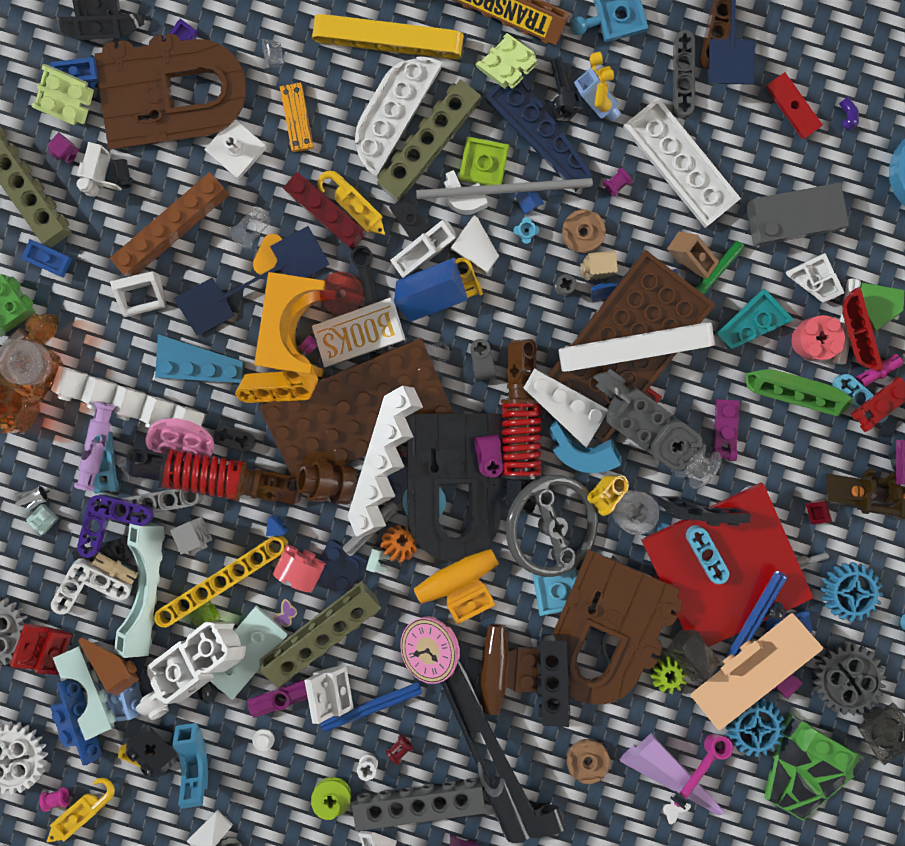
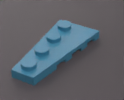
(190, 362)

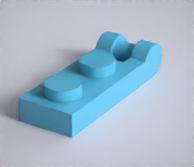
(107, 468)

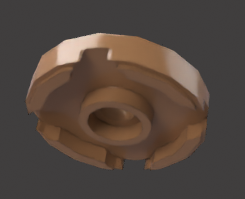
(583, 220)
(594, 770)

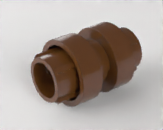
(323, 482)

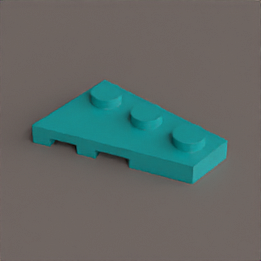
(753, 320)

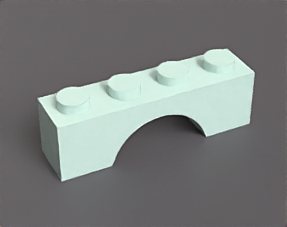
(96, 717)

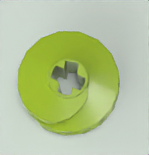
(321, 800)

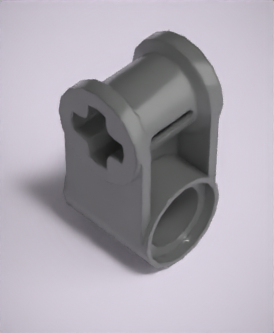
(483, 364)

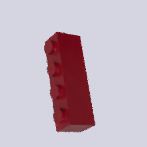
(324, 211)

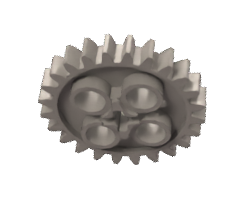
(15, 626)

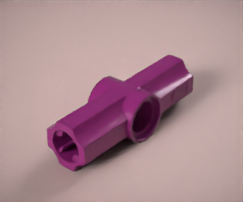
(269, 701)

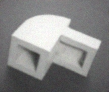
(464, 204)

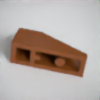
(112, 670)

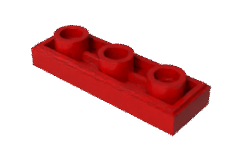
(785, 95)

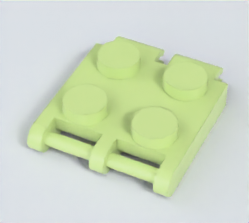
(507, 62)
(63, 96)

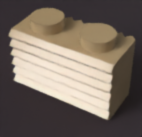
(599, 265)

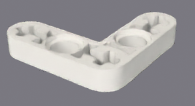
(88, 578)

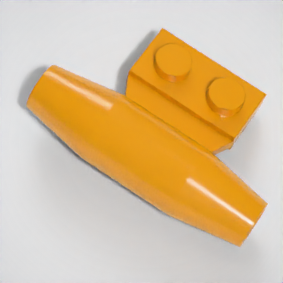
(461, 585)

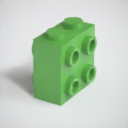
(14, 305)

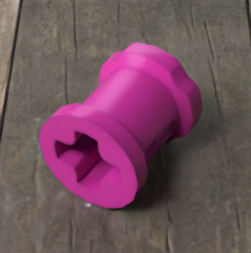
(54, 799)

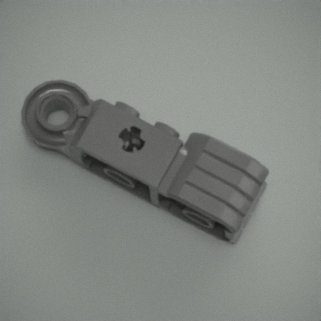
(648, 422)

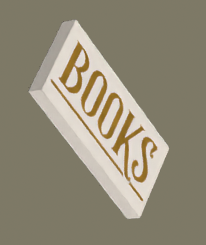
(358, 332)

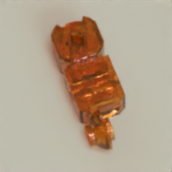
(21, 402)

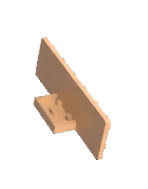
(756, 671)

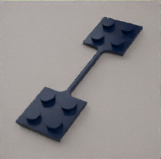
(731, 59)
(208, 306)
(340, 568)

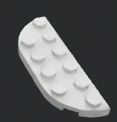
(393, 110)

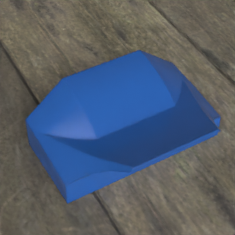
(81, 68)

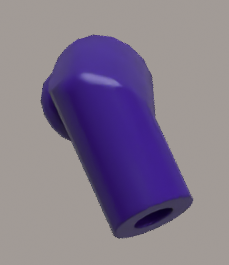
(852, 114)

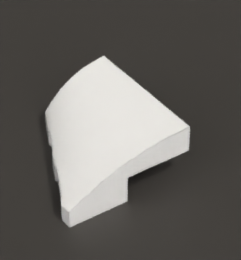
(476, 246)
(817, 278)

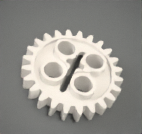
(13, 776)

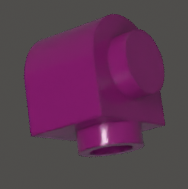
(62, 148)

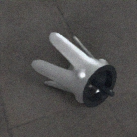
(35, 496)

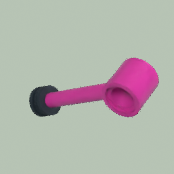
(725, 752)

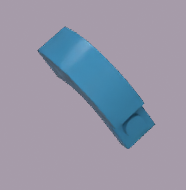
(897, 172)
(582, 458)
(194, 766)

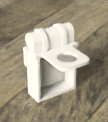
(94, 170)

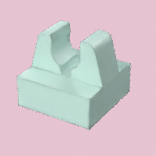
(42, 519)
(373, 563)

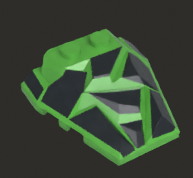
(808, 768)

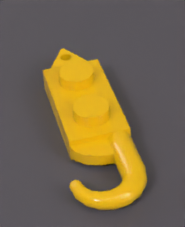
(353, 203)
(80, 812)

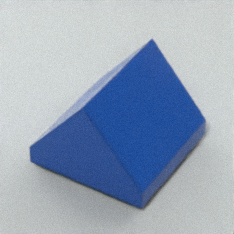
(529, 200)
(276, 527)

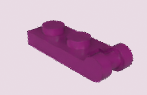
(726, 428)

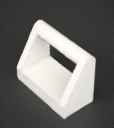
(142, 280)

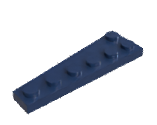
(532, 122)

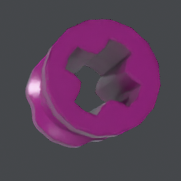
(617, 182)

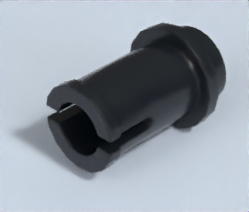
(122, 173)

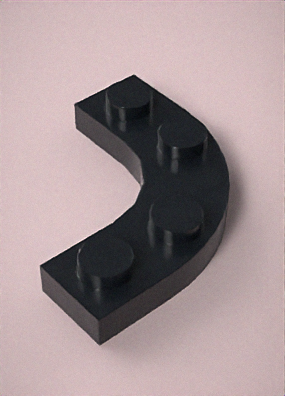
(712, 516)

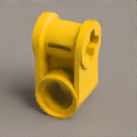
(470, 279)
(608, 493)

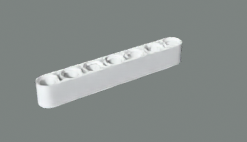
(636, 346)

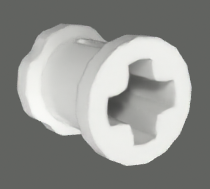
(364, 774)

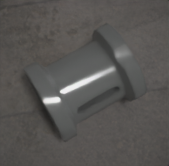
(566, 278)

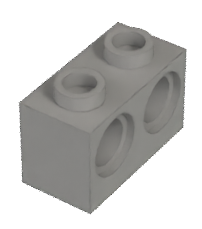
(191, 536)

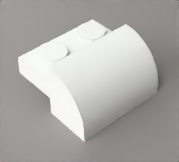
(328, 693)

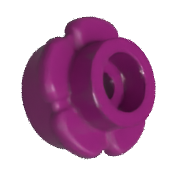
(308, 345)

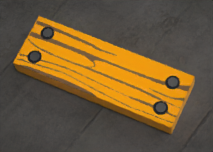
(296, 117)

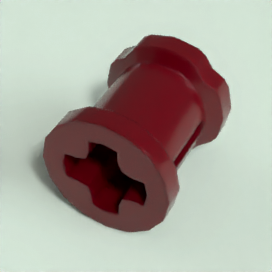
(406, 746)

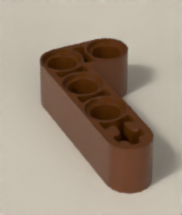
(717, 24)

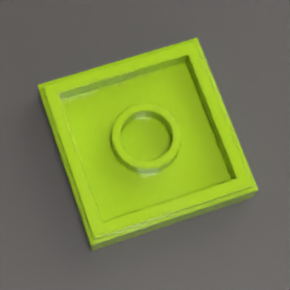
(483, 162)

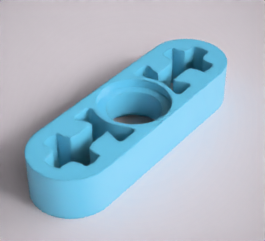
(852, 384)
(716, 558)

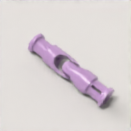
(92, 454)

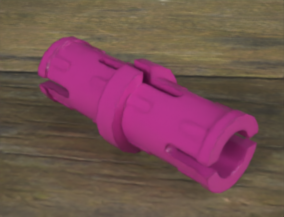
(872, 375)

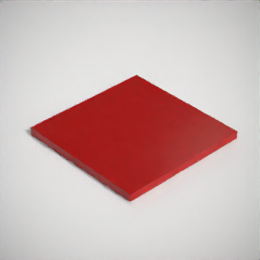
(749, 552)

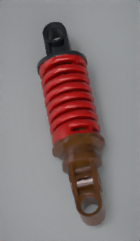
(521, 424)
(210, 477)

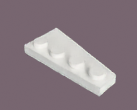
(573, 410)

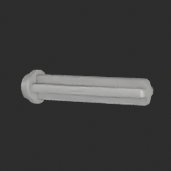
(356, 543)

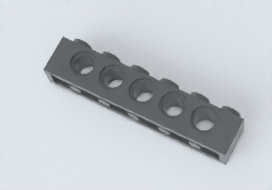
(410, 813)

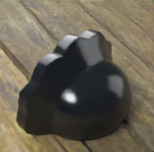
(776, 611)
(207, 693)

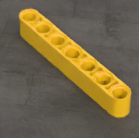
(387, 36)
(212, 585)

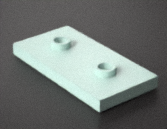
(260, 636)

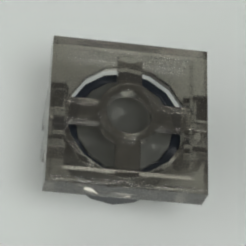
(884, 731)

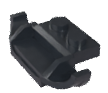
(98, 20)

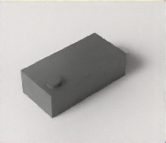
(797, 214)

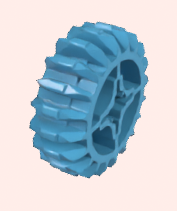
(852, 609)
(758, 742)

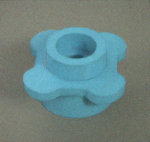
(526, 236)

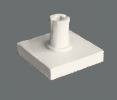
(236, 149)

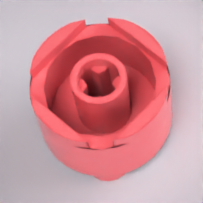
(830, 334)
(299, 568)

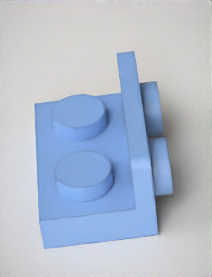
(125, 703)

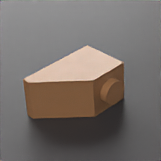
(693, 253)

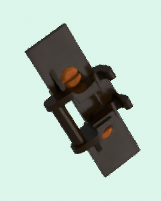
(868, 489)

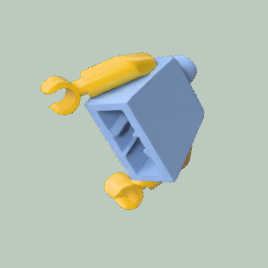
(595, 90)

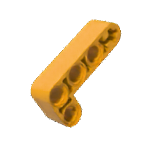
(277, 385)

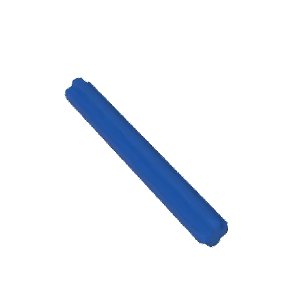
(759, 612)
(373, 706)

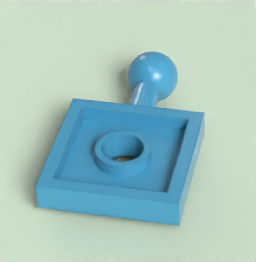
(611, 26)

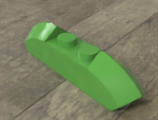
(798, 391)

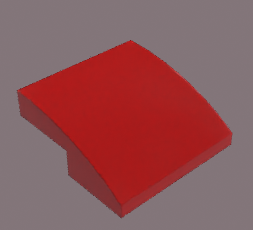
(38, 647)

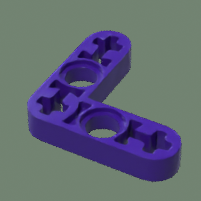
(102, 516)

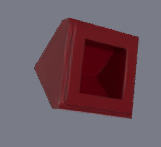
(818, 511)

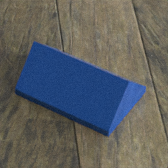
(430, 290)

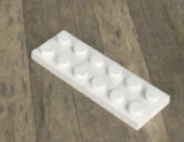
(681, 162)

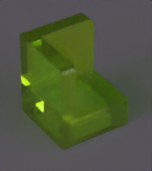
(204, 613)

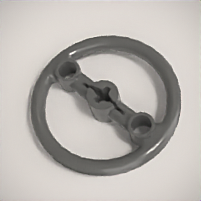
(551, 525)

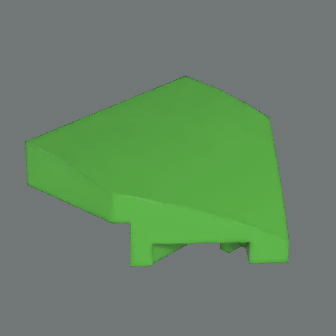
(882, 303)

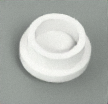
(263, 739)

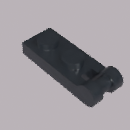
(110, 550)

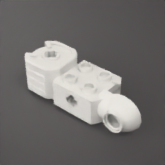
(190, 666)

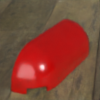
(860, 330)

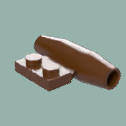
(504, 669)

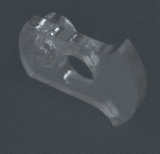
(246, 239)

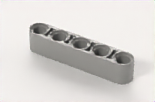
(159, 501)

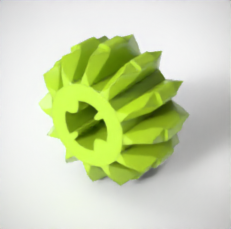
(669, 683)

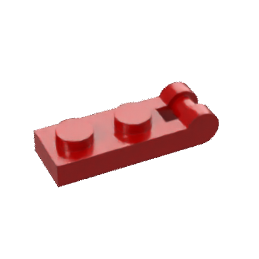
(880, 404)

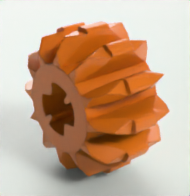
(394, 549)

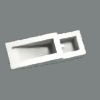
(424, 248)

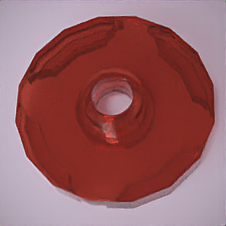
(346, 282)

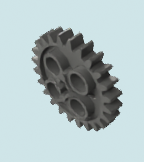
(865, 667)

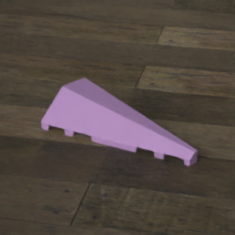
(658, 764)

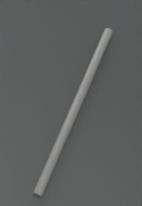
(504, 188)

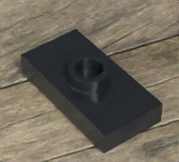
(409, 218)

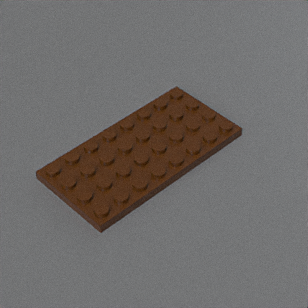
(643, 302)
(344, 407)

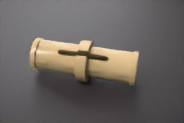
(114, 568)

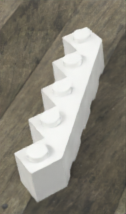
(127, 401)
(382, 460)

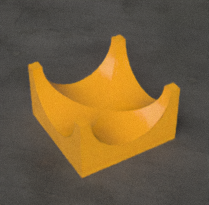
(283, 306)

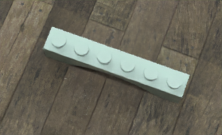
(134, 635)

